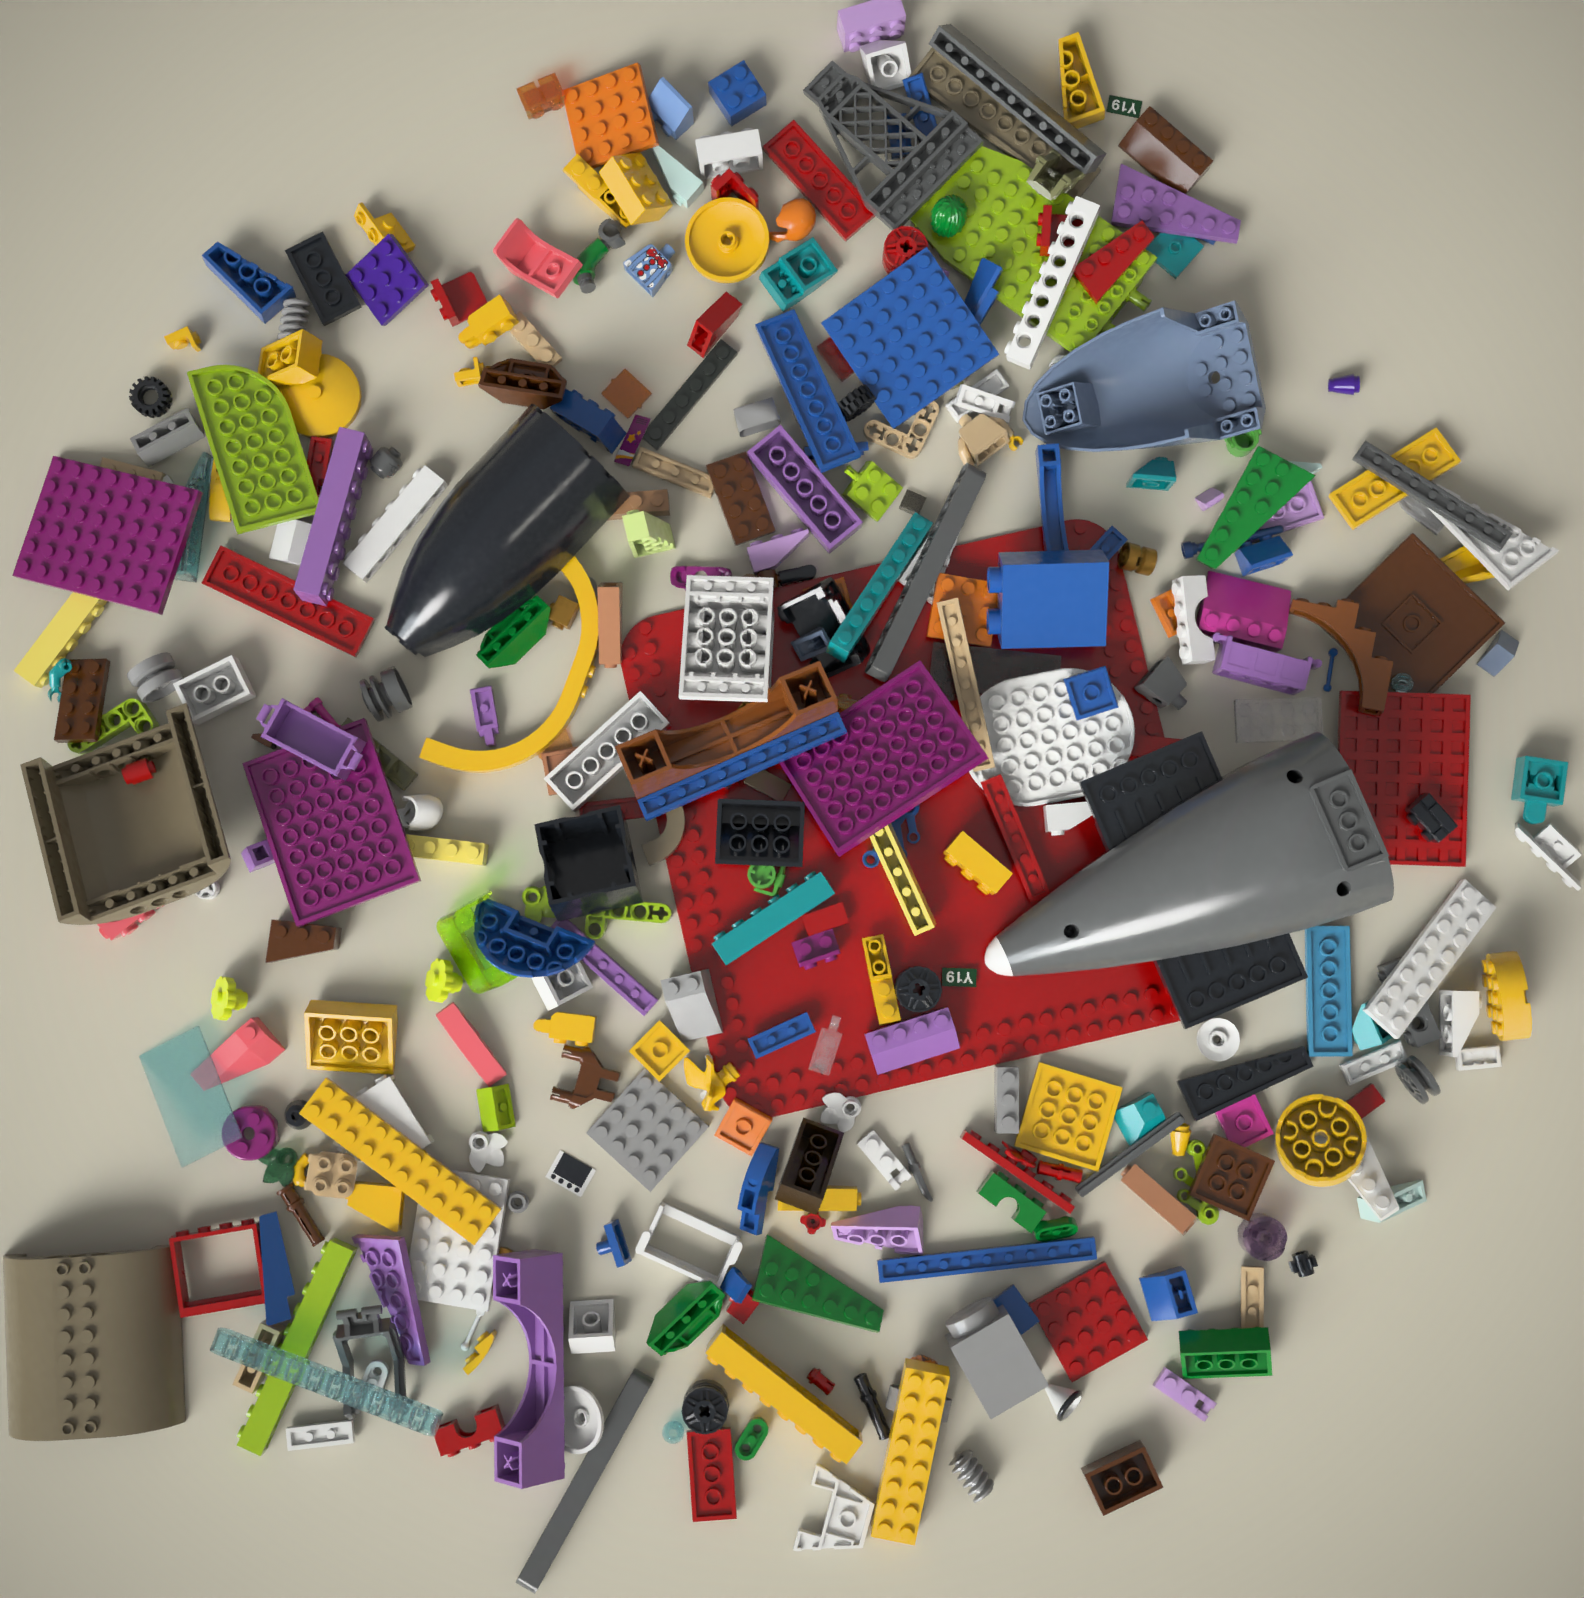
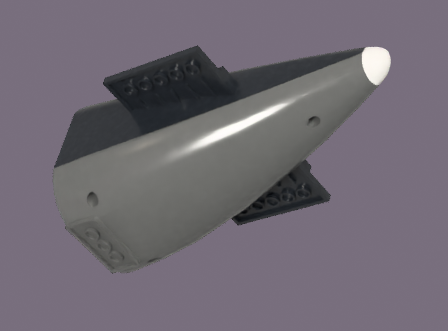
(1209, 874)

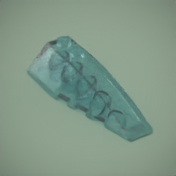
(190, 559)

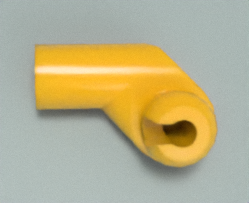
(301, 1164)

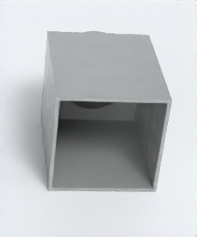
(993, 1356)

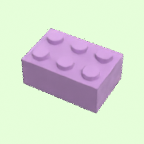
(870, 23)

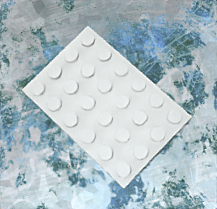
(446, 1264)

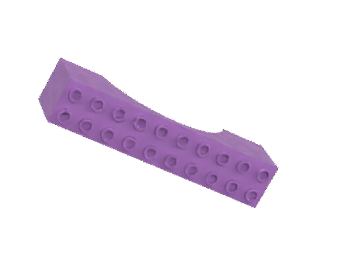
(533, 1442)

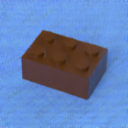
(1121, 1477)

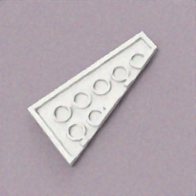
(1515, 560)

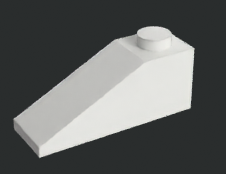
(1064, 816)

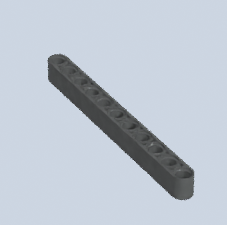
(925, 572)
(584, 1481)

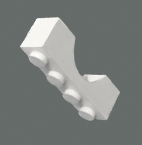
(1194, 645)

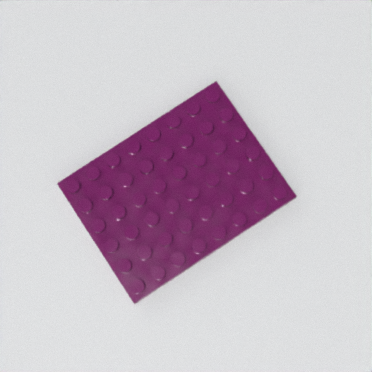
(108, 534)
(895, 755)
(330, 835)

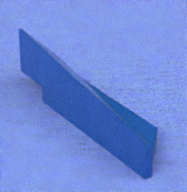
(981, 292)
(276, 1270)

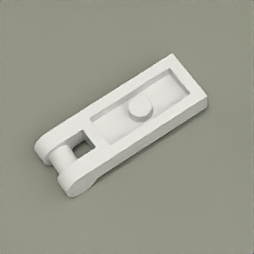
(983, 402)
(883, 1159)

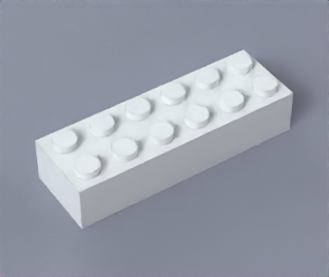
(596, 758)

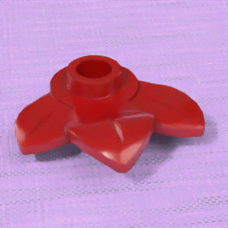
(1024, 1157)

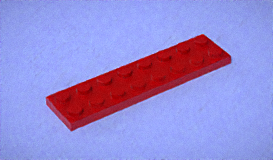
(274, 596)

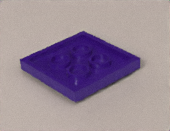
(387, 279)

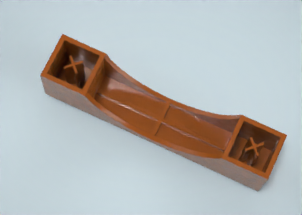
(670, 756)

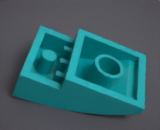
(797, 274)

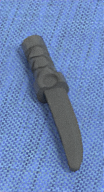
(914, 1167)

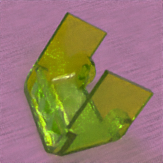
(452, 932)

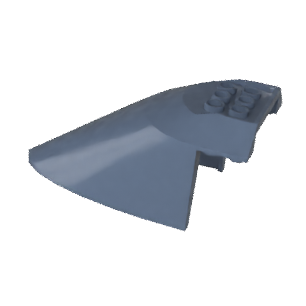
(1152, 384)

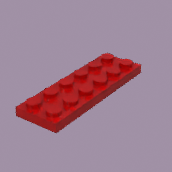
(818, 180)

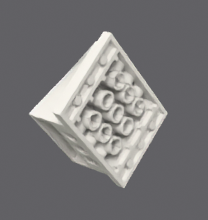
(727, 638)

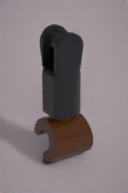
(790, 575)

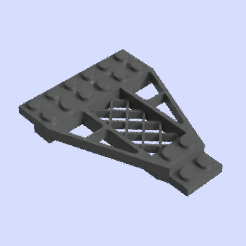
(926, 166)

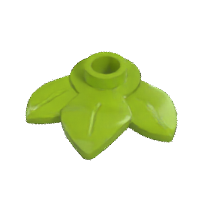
(540, 907)

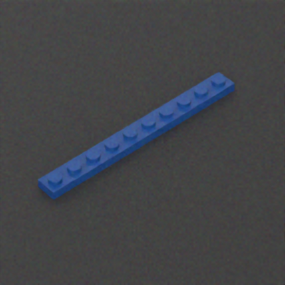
(742, 766)
(987, 1259)

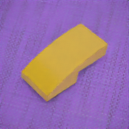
(483, 1346)

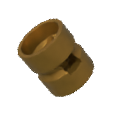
(1137, 559)

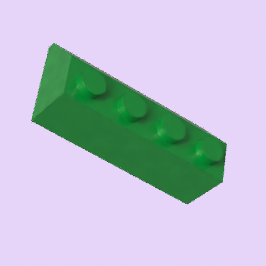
(1225, 1353)

